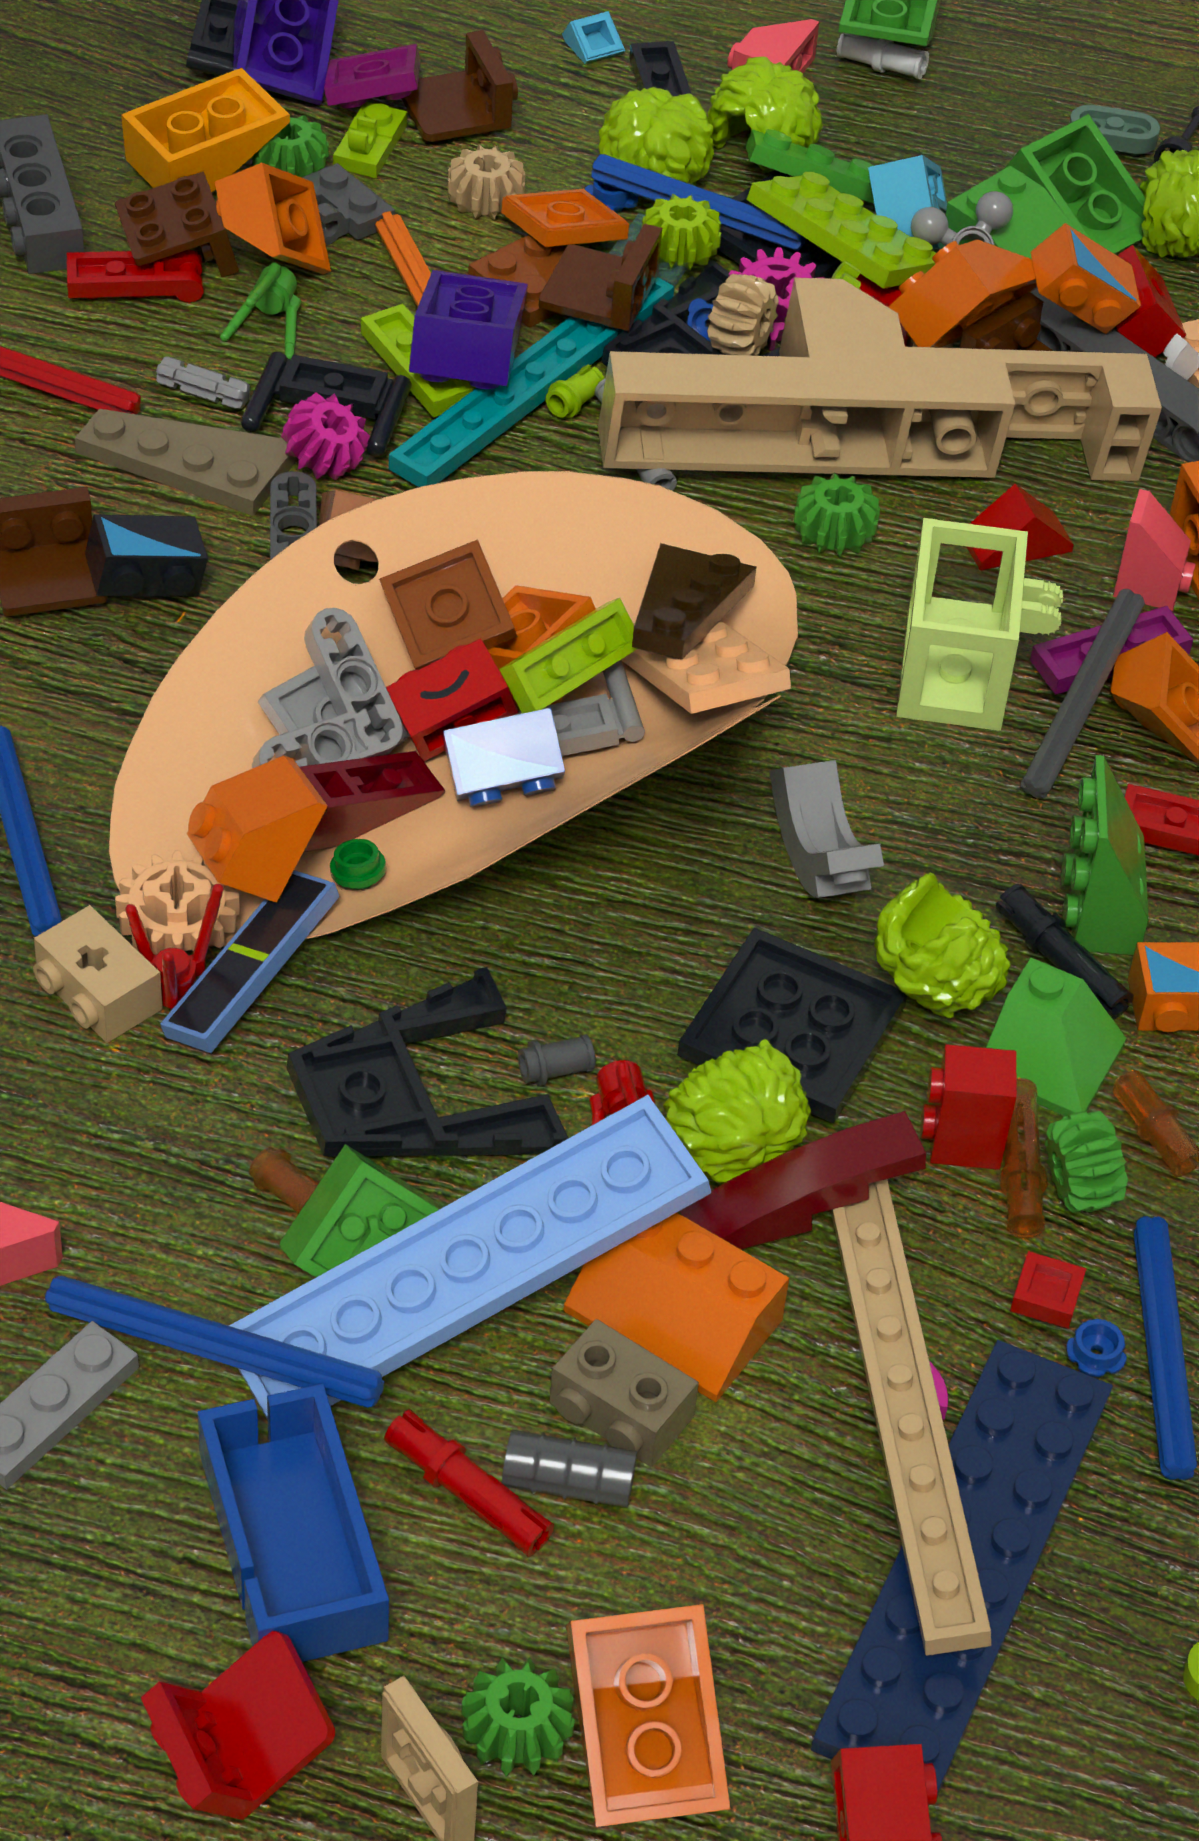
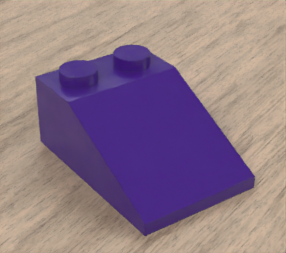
(285, 44)
(467, 329)

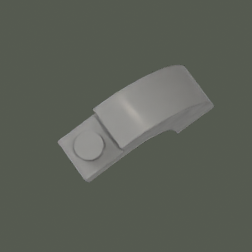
(818, 832)

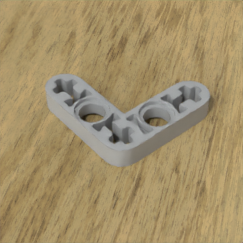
(348, 726)

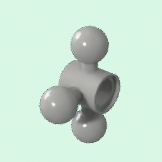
(992, 211)

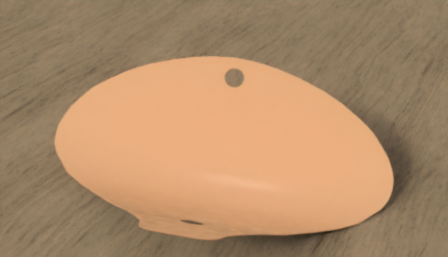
(536, 532)

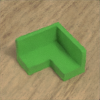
(352, 1212)

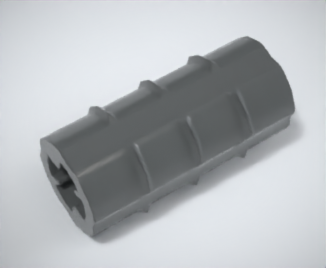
(569, 1468)

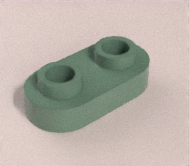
(1123, 129)

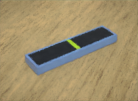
(249, 962)

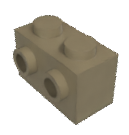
(623, 1392)

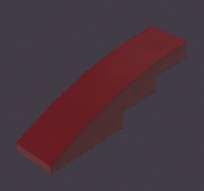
(811, 1179)

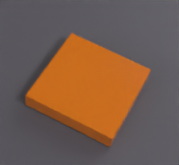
(564, 217)

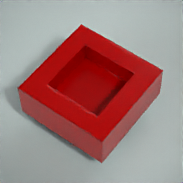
(1048, 1289)

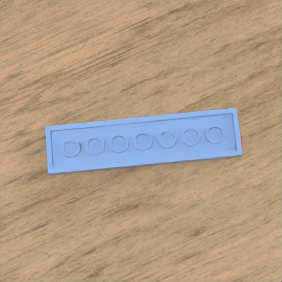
(487, 1248)

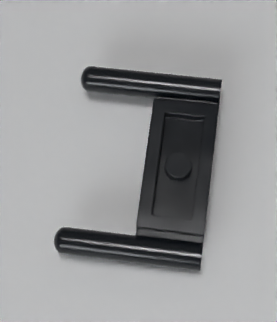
(213, 38)
(303, 376)

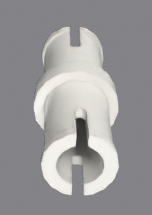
(883, 54)

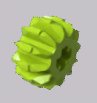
(688, 232)

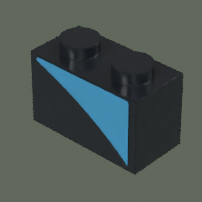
(146, 555)

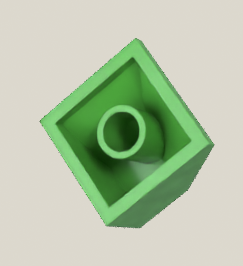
(1059, 1037)

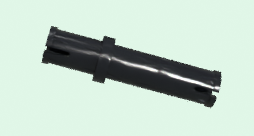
(1049, 936)

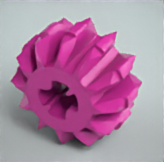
(325, 436)

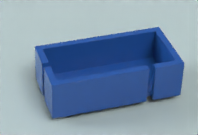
(294, 1524)

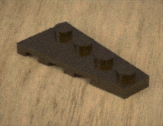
(688, 598)

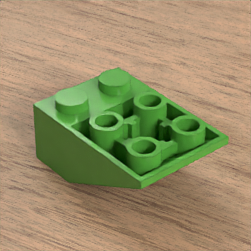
(1105, 869)

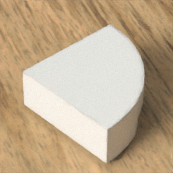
(1181, 357)

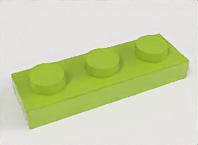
(391, 336)
(570, 657)

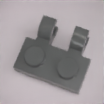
(346, 204)

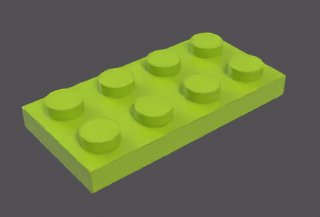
(843, 227)

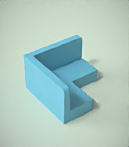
(905, 188)

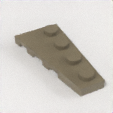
(194, 458)

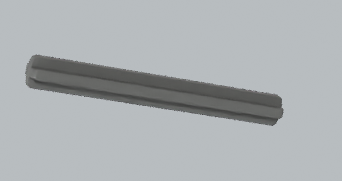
(1082, 694)

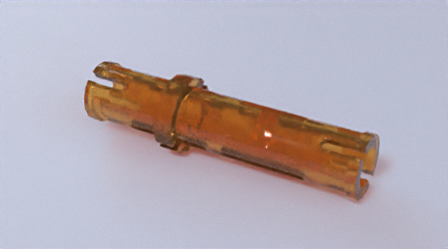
(1024, 1207)

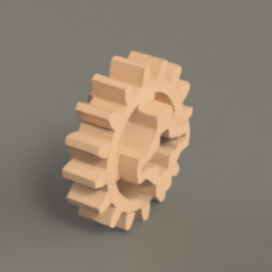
(155, 897)

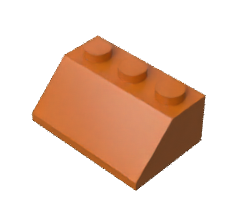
(684, 1300)

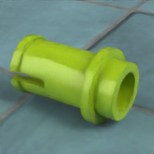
(567, 396)

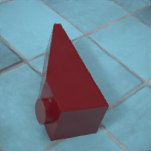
(368, 794)

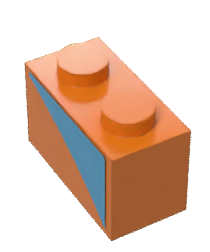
(1085, 278)
(1165, 986)

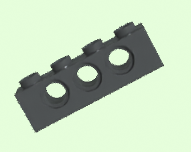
(37, 195)

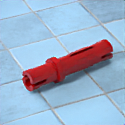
(480, 1492)

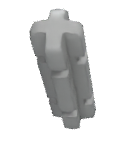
(203, 383)

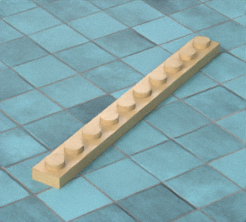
(910, 1427)

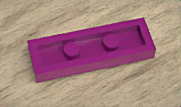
(1062, 657)

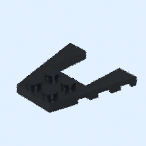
(667, 325)
(368, 1094)

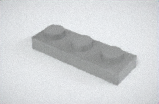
(60, 1397)

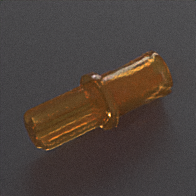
(1157, 1122)

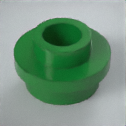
(357, 864)

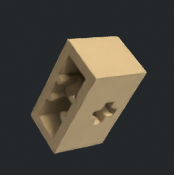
(97, 974)

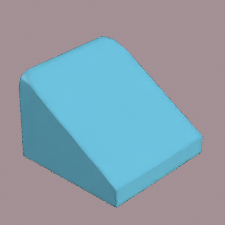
(593, 38)

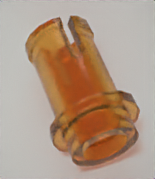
(281, 1177)

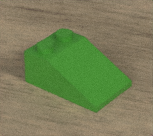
(891, 19)
(1086, 183)
(1033, 211)

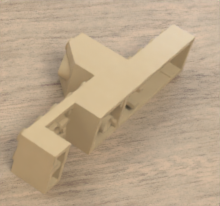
(867, 405)

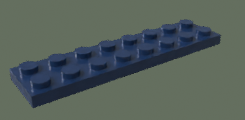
(1013, 1474)

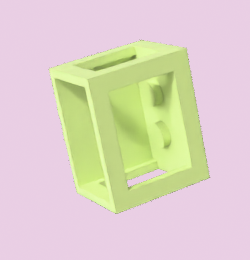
(964, 651)

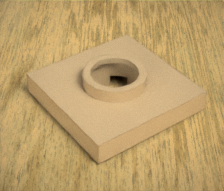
(427, 1764)

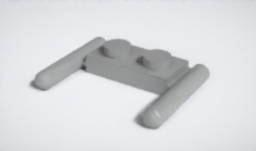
(597, 720)

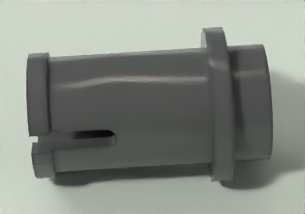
(555, 1059)

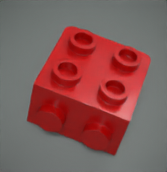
(243, 1730)

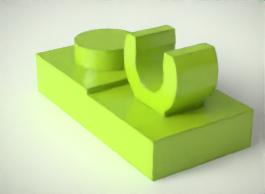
(370, 139)

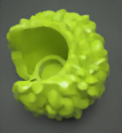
(765, 98)
(659, 133)
(1172, 204)
(940, 948)
(739, 1110)

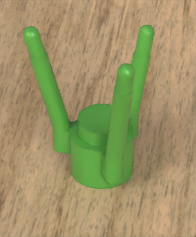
(271, 295)

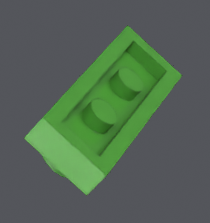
(778, 153)

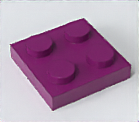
(371, 75)

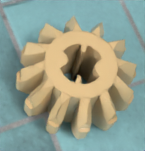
(482, 179)
(742, 315)

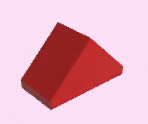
(1022, 512)

